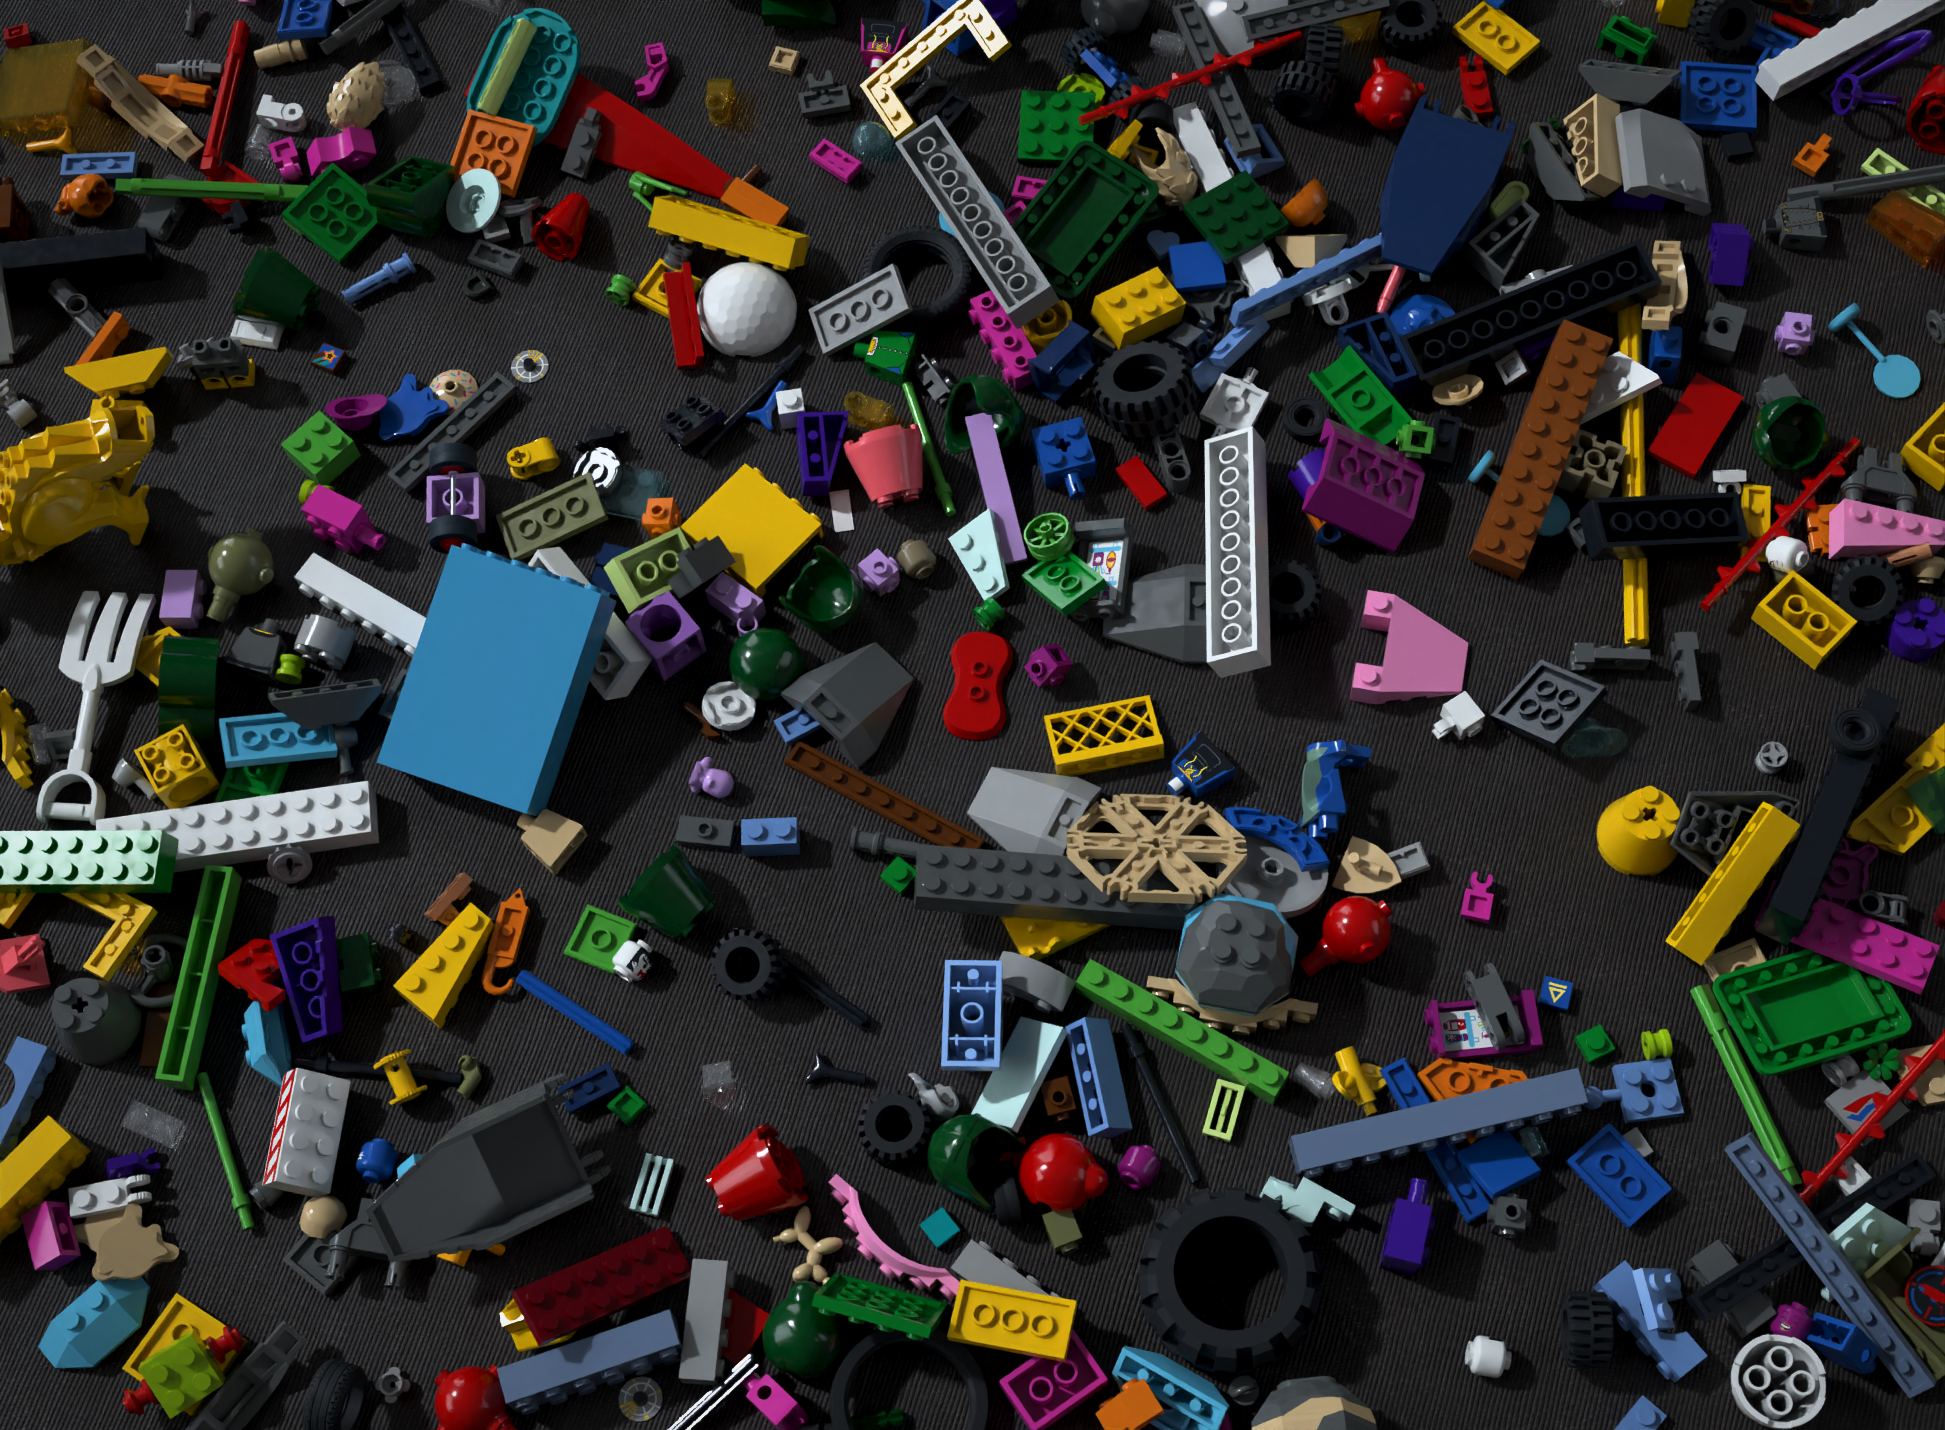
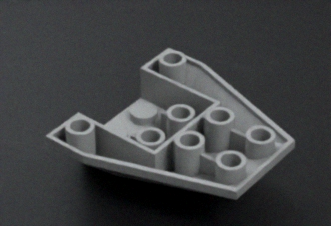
(1031, 809)

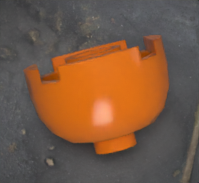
(1307, 205)

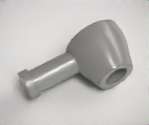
(128, 773)

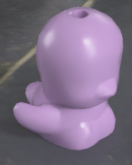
(713, 781)

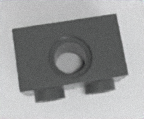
(1721, 346)

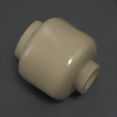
(916, 559)

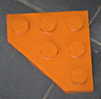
(1452, 1079)

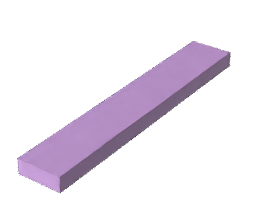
(996, 486)

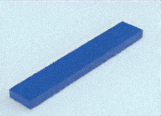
(1453, 1174)

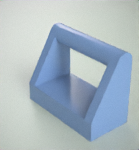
(1255, 164)

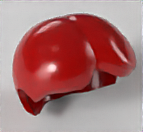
(1060, 1173)

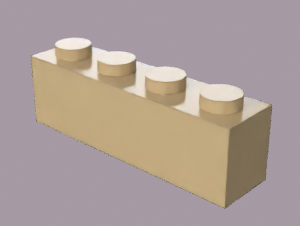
(1596, 144)

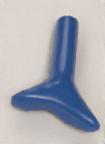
(765, 413)

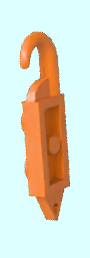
(505, 941)

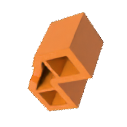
(1130, 1408)

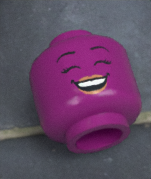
(1792, 1321)

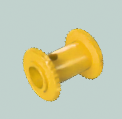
(402, 1080)

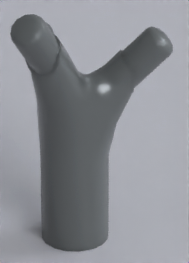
(192, 17)

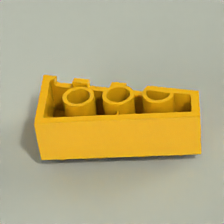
(446, 965)

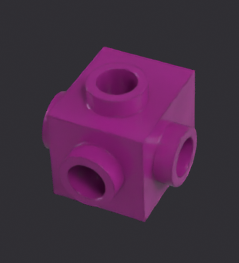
(1048, 665)

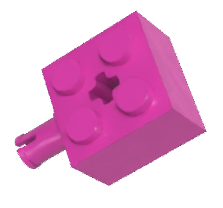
(340, 521)

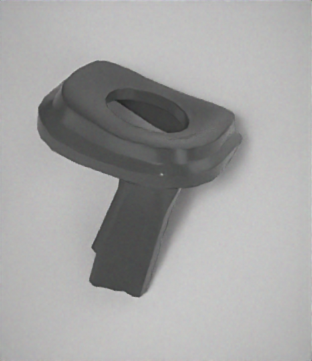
(523, 209)

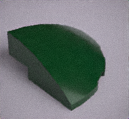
(799, 14)

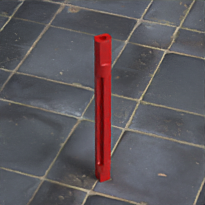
(225, 98)

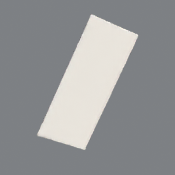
(841, 510)

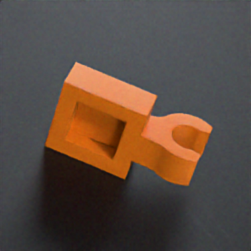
(1813, 157)

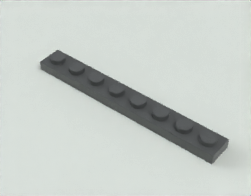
(1221, 90)

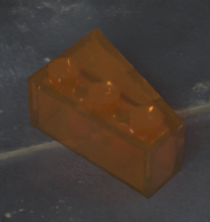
(1909, 227)

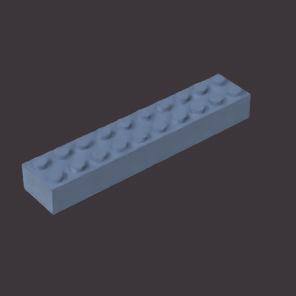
(1437, 1122)

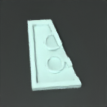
(981, 556)

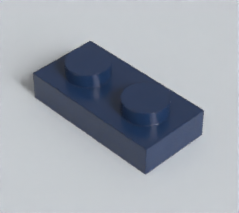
(591, 1088)

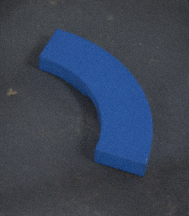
(1282, 832)

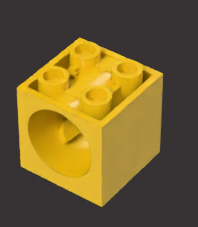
(177, 768)

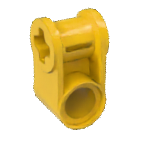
(534, 458)

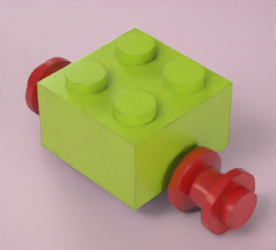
(183, 1372)

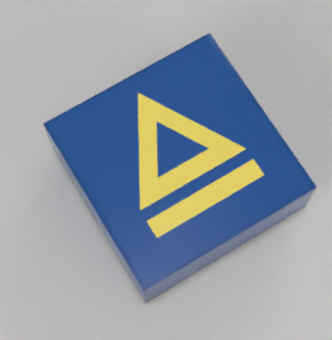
(1555, 993)

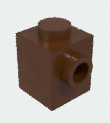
(1058, 1100)

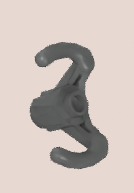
(155, 968)

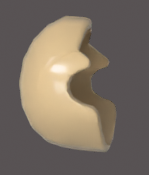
(322, 1216)

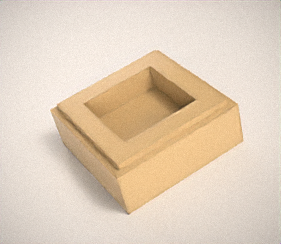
(784, 60)

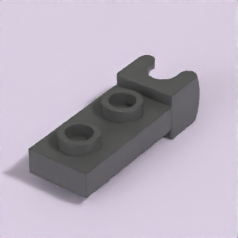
(1684, 652)
(1586, 658)

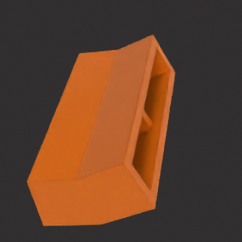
(753, 203)

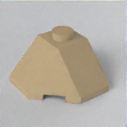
(1309, 250)

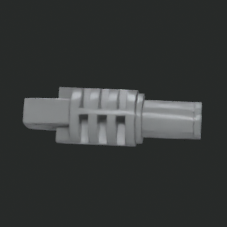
(191, 70)

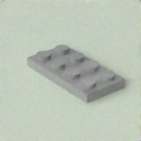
(860, 310)

